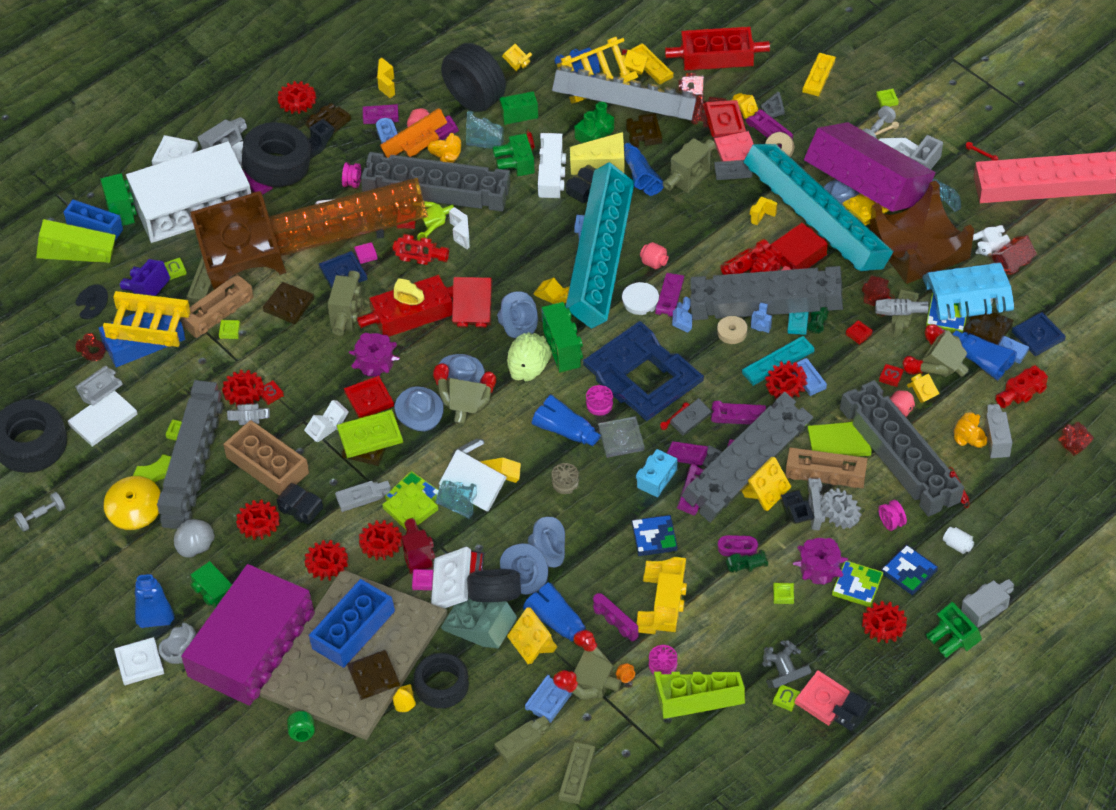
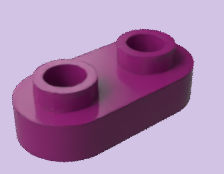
(737, 545)

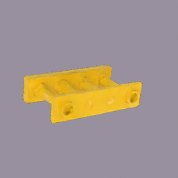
(613, 43)
(147, 304)

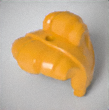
(446, 150)
(968, 432)

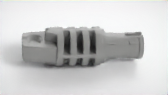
(900, 307)

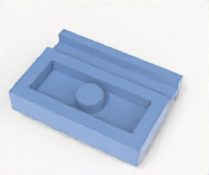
(547, 700)

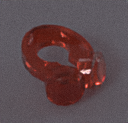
(90, 339)

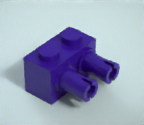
(148, 279)

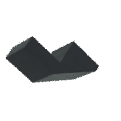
(320, 135)
(796, 508)

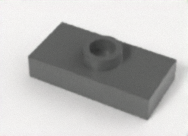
(731, 170)
(690, 417)

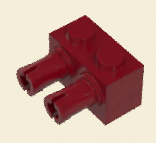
(417, 547)

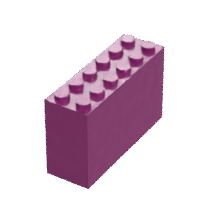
(869, 166)
(248, 634)

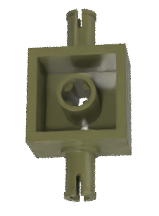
(690, 165)
(345, 302)

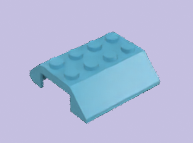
(970, 286)

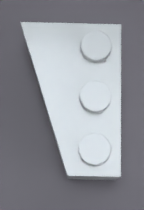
(551, 166)

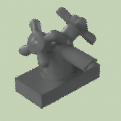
(784, 665)

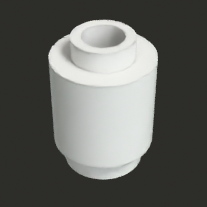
(958, 540)

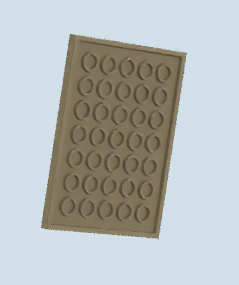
(325, 689)

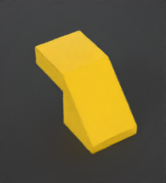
(385, 78)
(552, 291)
(506, 467)

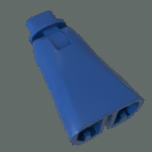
(643, 175)
(987, 355)
(558, 418)
(151, 603)
(554, 611)

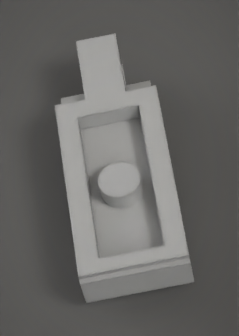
(361, 494)
(814, 499)

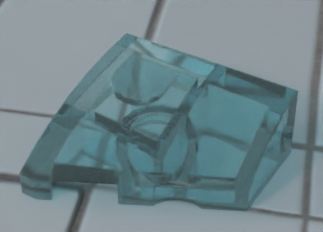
(457, 497)

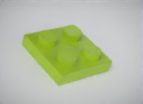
(410, 503)

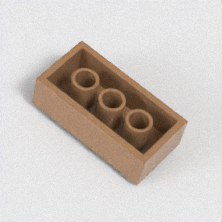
(265, 457)

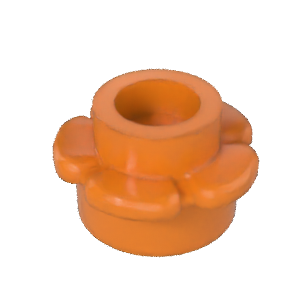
(625, 673)

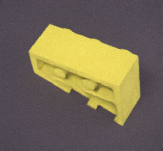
(598, 153)

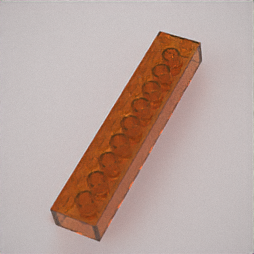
(349, 216)

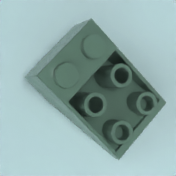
(480, 622)

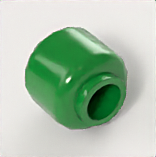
(300, 726)

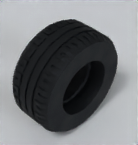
(473, 77)
(271, 169)
(36, 454)

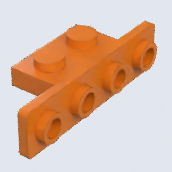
(416, 136)

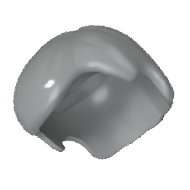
(193, 537)
(175, 645)

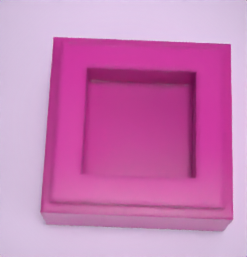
(365, 253)
(422, 580)

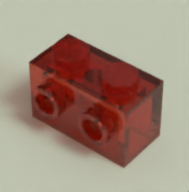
(1015, 254)

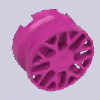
(351, 175)
(597, 394)
(892, 515)
(662, 660)

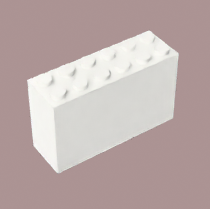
(176, 187)

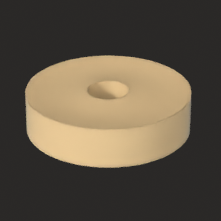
(784, 139)
(733, 336)

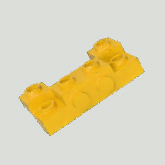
(668, 602)

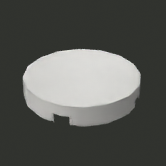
(640, 298)

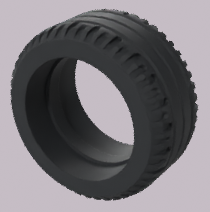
(494, 585)
(437, 663)

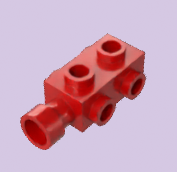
(417, 250)
(742, 263)
(1023, 387)

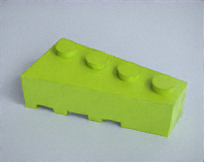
(74, 243)
(697, 692)

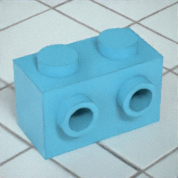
(656, 473)

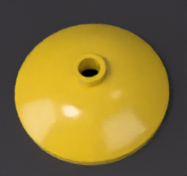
(135, 511)

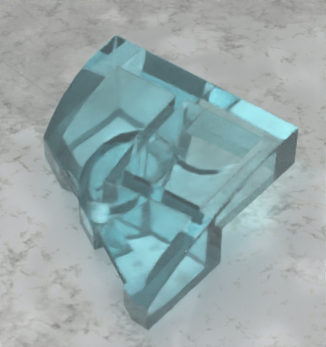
(483, 132)
(949, 195)

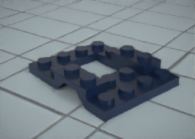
(626, 353)

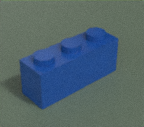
(92, 218)

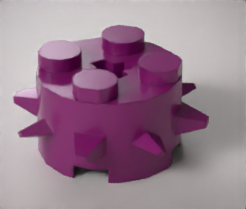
(374, 354)
(820, 560)

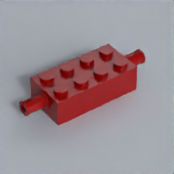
(717, 48)
(399, 317)

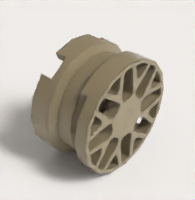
(565, 479)

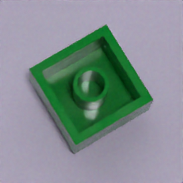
(118, 198)

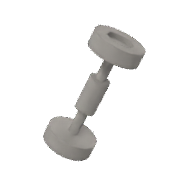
(887, 115)
(56, 501)

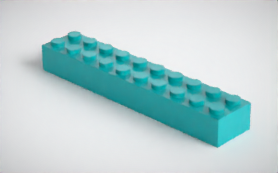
(818, 207)
(600, 245)

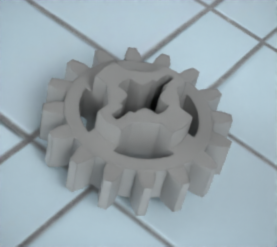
(248, 412)
(840, 508)

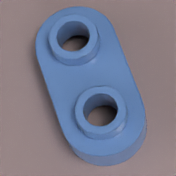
(385, 129)

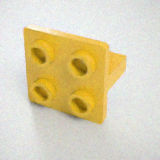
(861, 208)
(767, 484)
(531, 636)

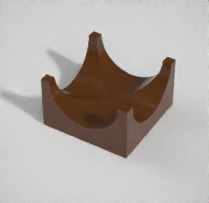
(236, 237)
(922, 237)

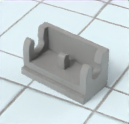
(98, 385)

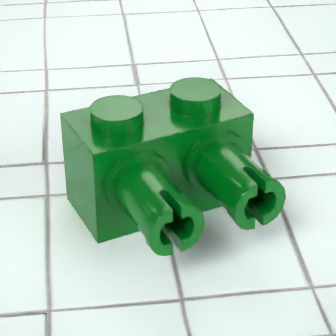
(595, 124)
(520, 152)
(958, 625)

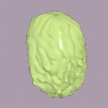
(531, 351)

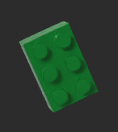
(562, 337)

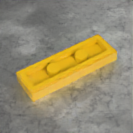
(653, 65)
(818, 74)

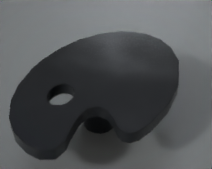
(92, 296)

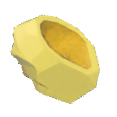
(407, 292)

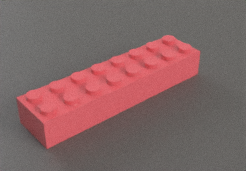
(1045, 177)

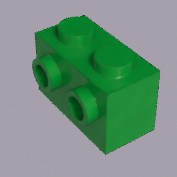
(519, 108)
(210, 584)

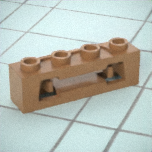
(217, 306)
(827, 467)

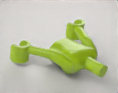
(435, 218)

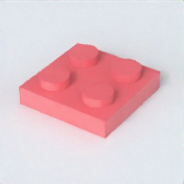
(733, 146)
(821, 697)

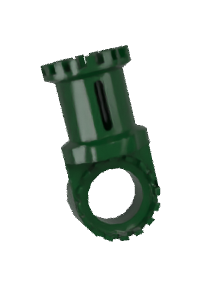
(818, 320)
(738, 562)

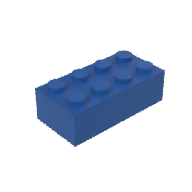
(126, 351)
(351, 623)

